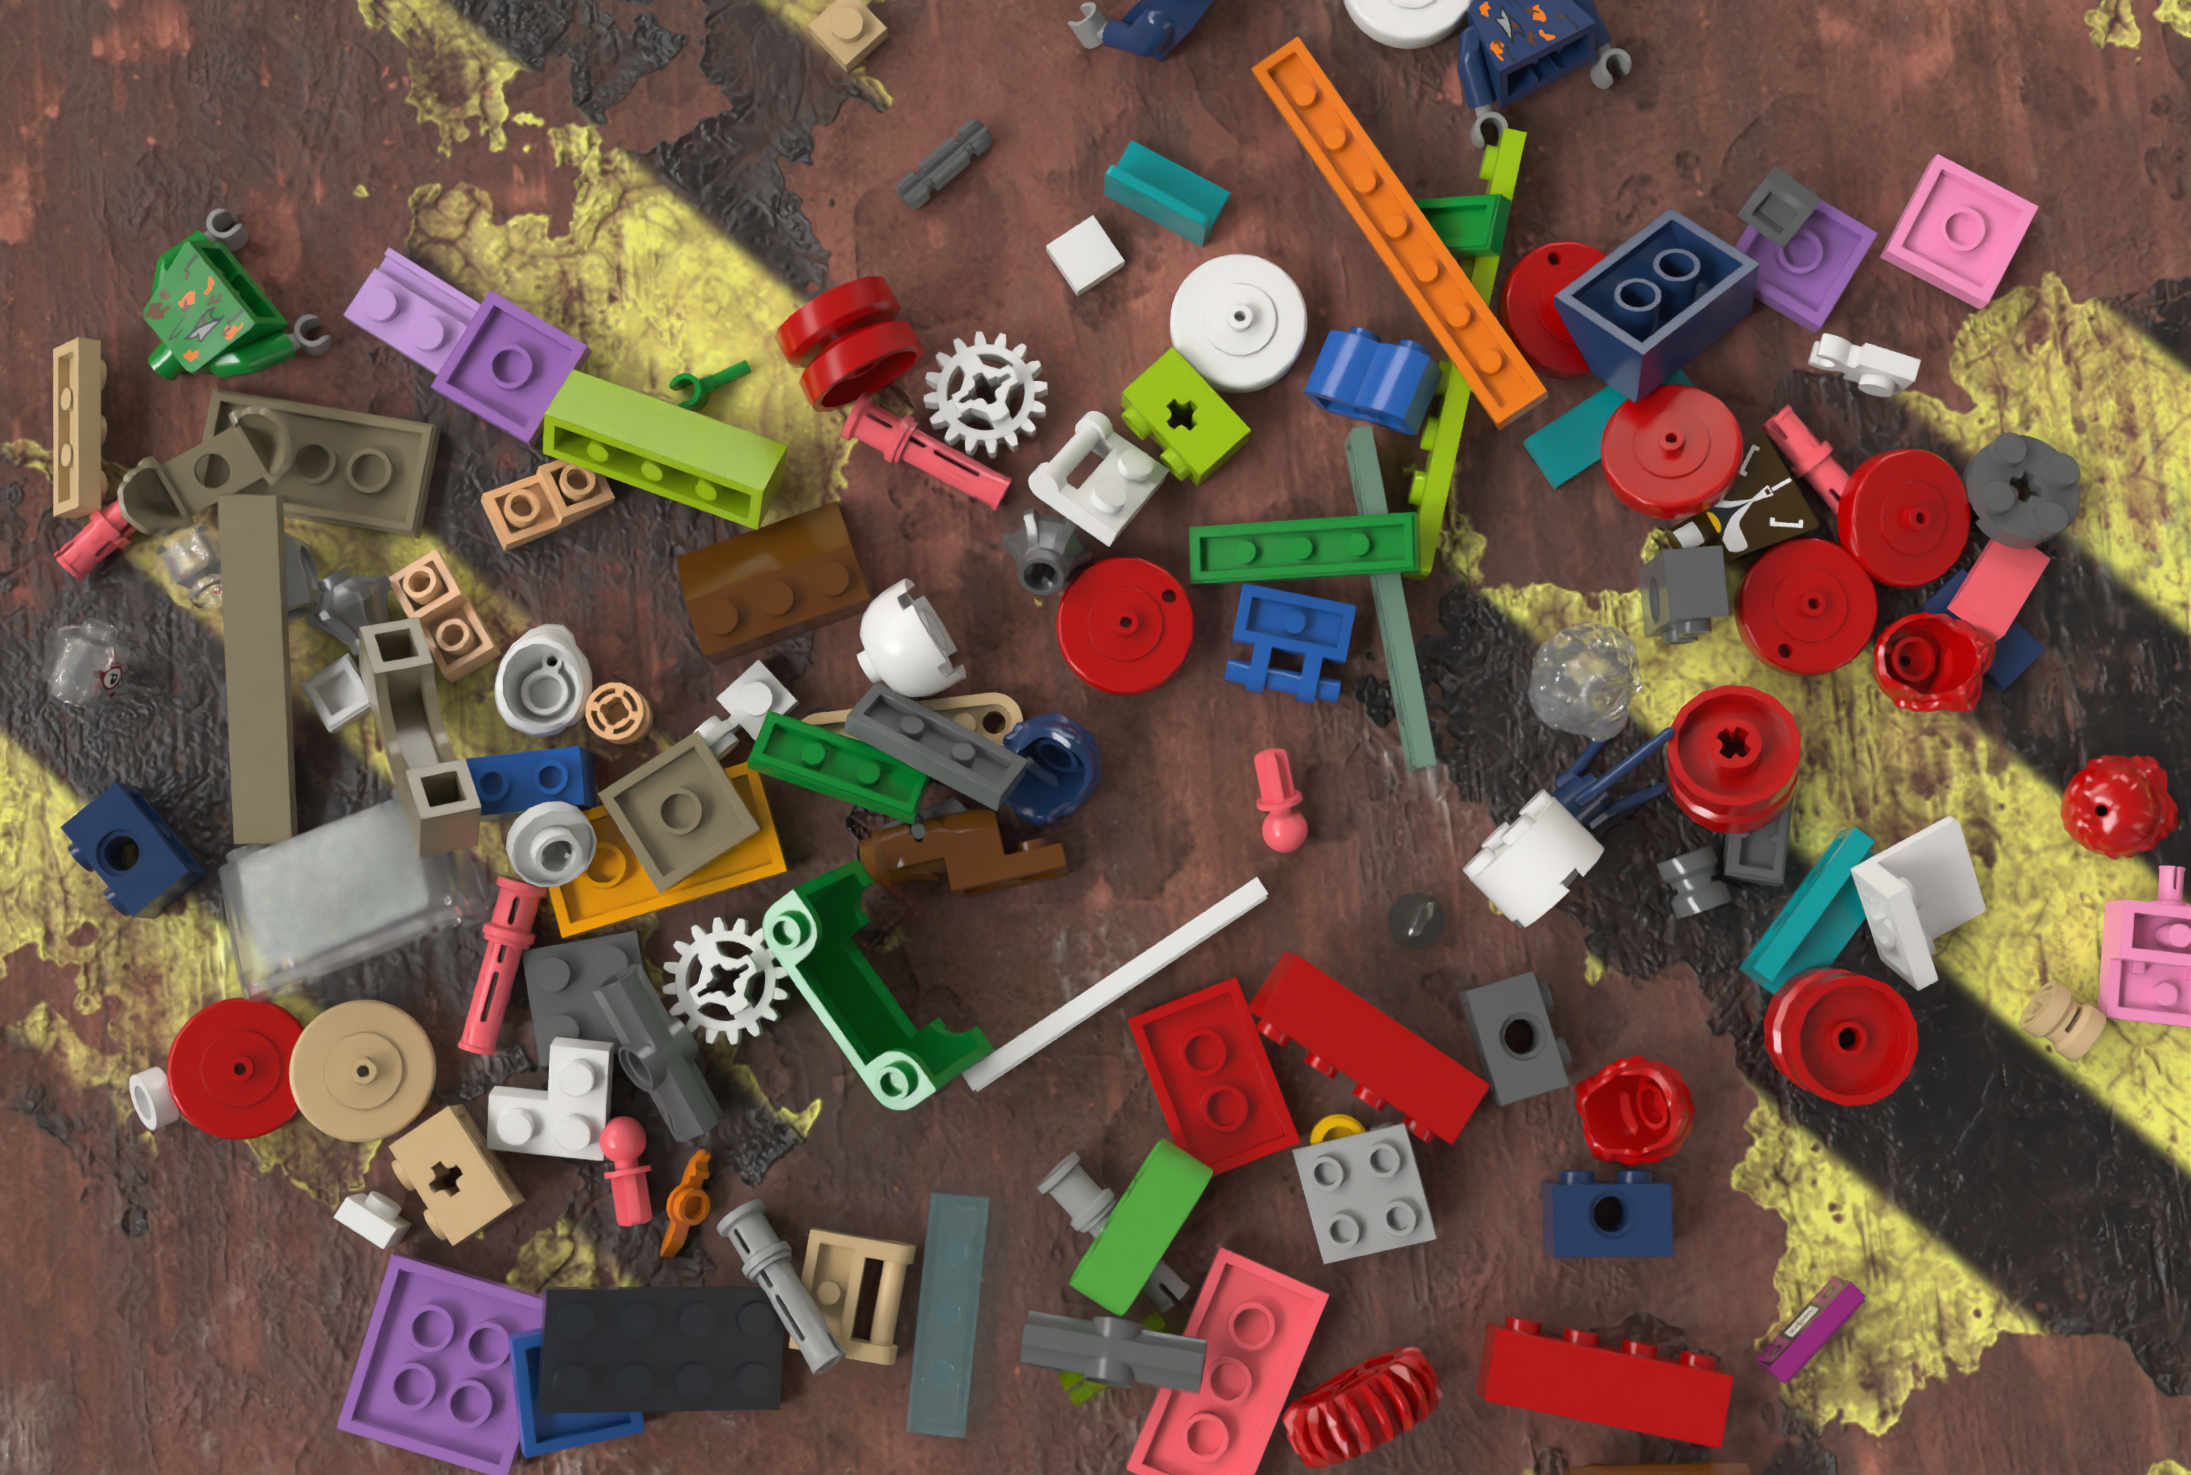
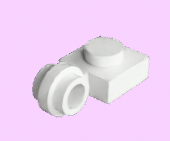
(748, 704)

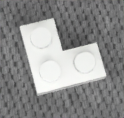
(568, 1115)

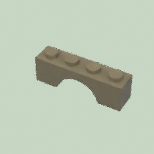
(405, 704)

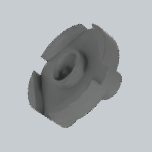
(2045, 473)

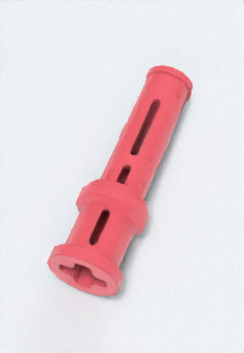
(903, 441)
(480, 1033)

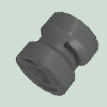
(1694, 881)

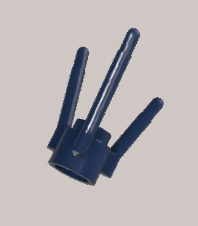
(1587, 795)

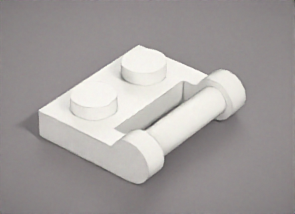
(1111, 492)

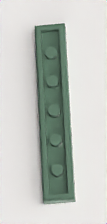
(1391, 612)

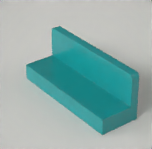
(1816, 917)

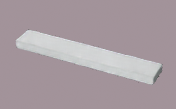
(1115, 985)

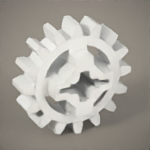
(1004, 382)
(714, 957)

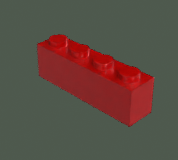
(1368, 1048)
(1604, 1383)

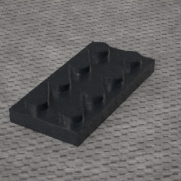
(659, 1350)

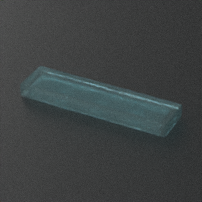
(948, 1314)

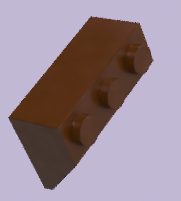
(773, 583)

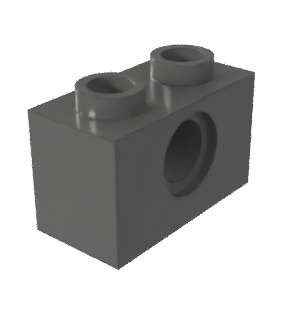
(1683, 593)
(1490, 1011)

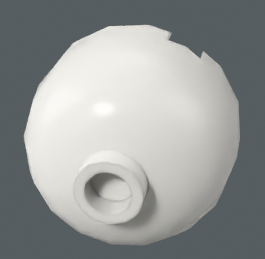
(907, 644)

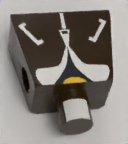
(1755, 513)

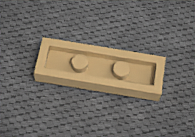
(78, 428)

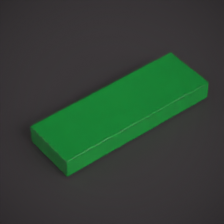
(838, 767)

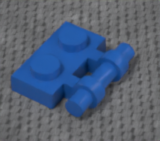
(1295, 626)

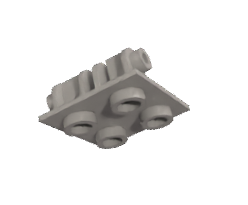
(1365, 1193)

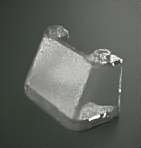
(340, 899)

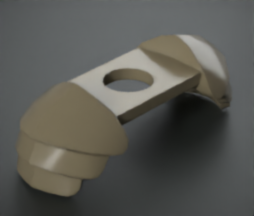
(166, 496)

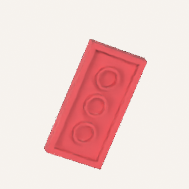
(1256, 1340)

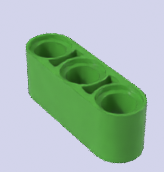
(1141, 1227)

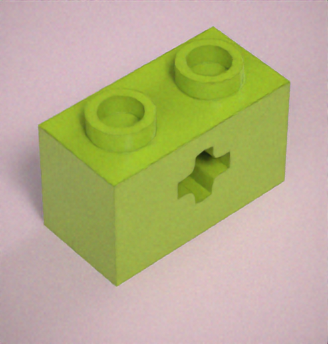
(1177, 388)

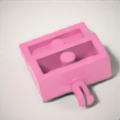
(2148, 956)

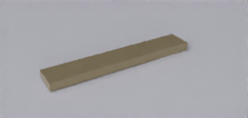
(257, 667)

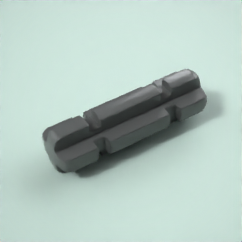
(943, 163)

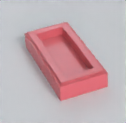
(1998, 587)

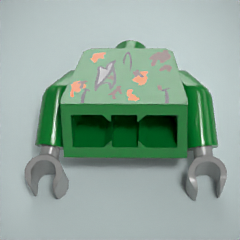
(215, 313)

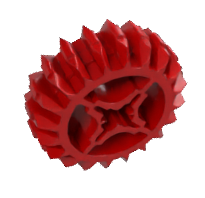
(1362, 1407)

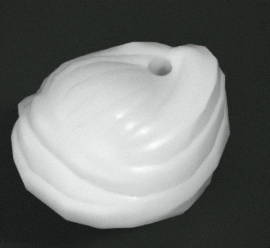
(542, 696)

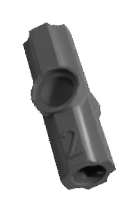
(658, 1053)
(1113, 1352)

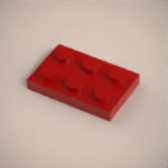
(1214, 1078)

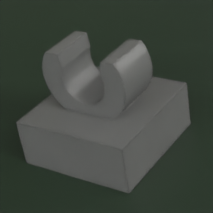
(1779, 206)

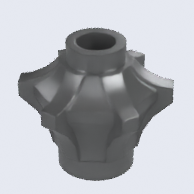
(1046, 552)
(349, 604)

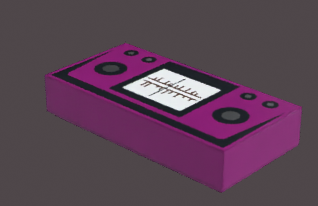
(1810, 1329)

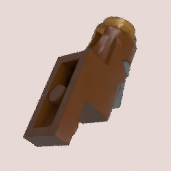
(961, 845)

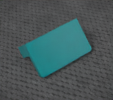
(1166, 193)

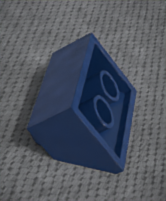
(1657, 303)

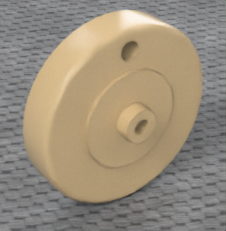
(362, 1070)

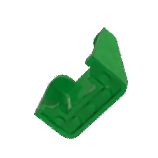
(813, 943)

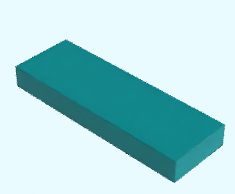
(1575, 438)

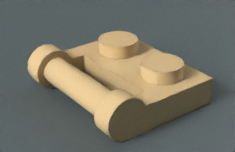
(834, 1280)

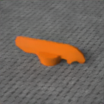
(687, 1204)

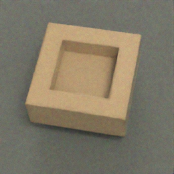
(848, 32)

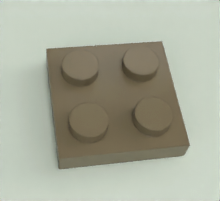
(679, 812)

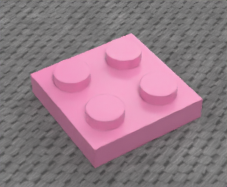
(1959, 232)

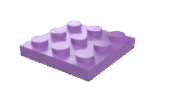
(441, 1366)

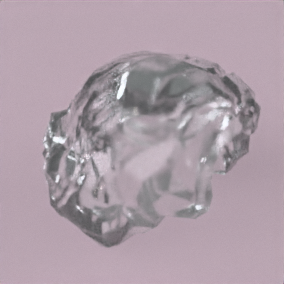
(1585, 680)

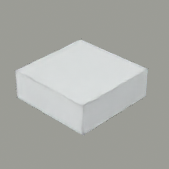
(1085, 255)
(338, 693)

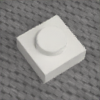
(374, 1218)

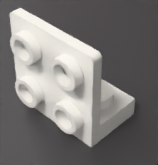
(1918, 895)

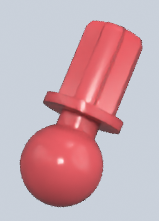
(1284, 826)
(623, 1143)

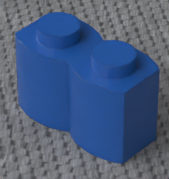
(1374, 380)

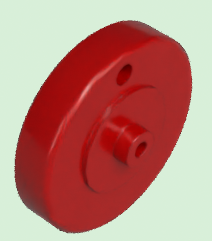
(1529, 311)
(1672, 452)
(1904, 517)
(1805, 607)
(1125, 626)
(234, 1068)

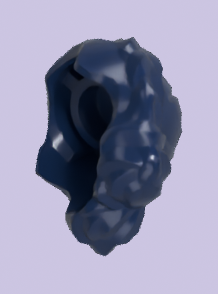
(1059, 770)

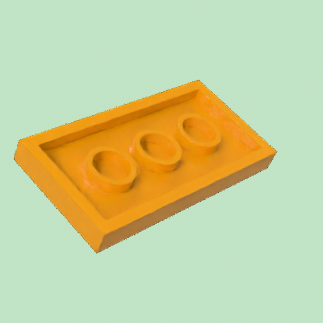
(619, 888)

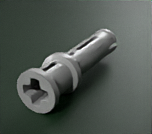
(1089, 1211)
(769, 1264)

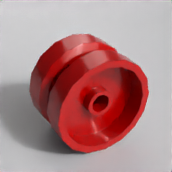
(849, 343)
(1733, 759)
(1841, 1035)

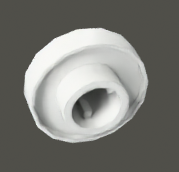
(551, 844)

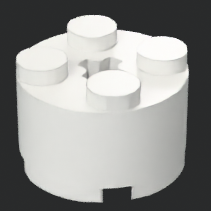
(1533, 860)

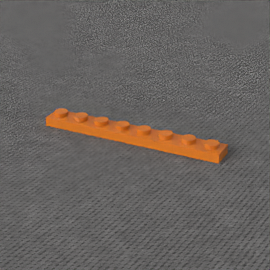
(1400, 234)

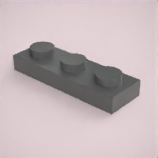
(936, 746)

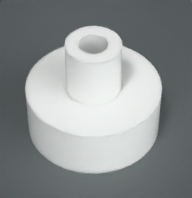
(153, 1098)

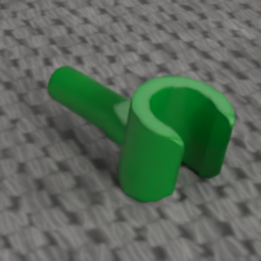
(707, 384)

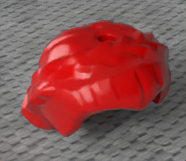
(1941, 663)
(2135, 801)
(1635, 1111)

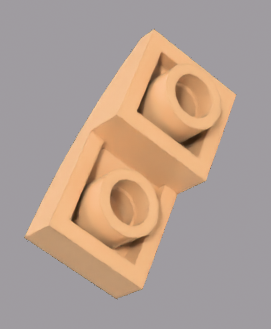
(545, 502)
(446, 616)

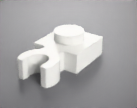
(1874, 368)

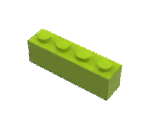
(664, 449)

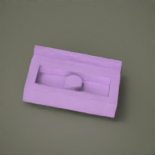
(412, 311)

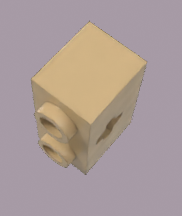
(481, 1193)

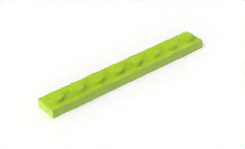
(1443, 433)

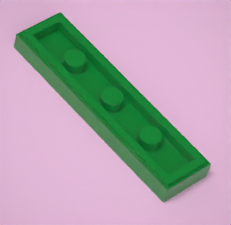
(1305, 549)

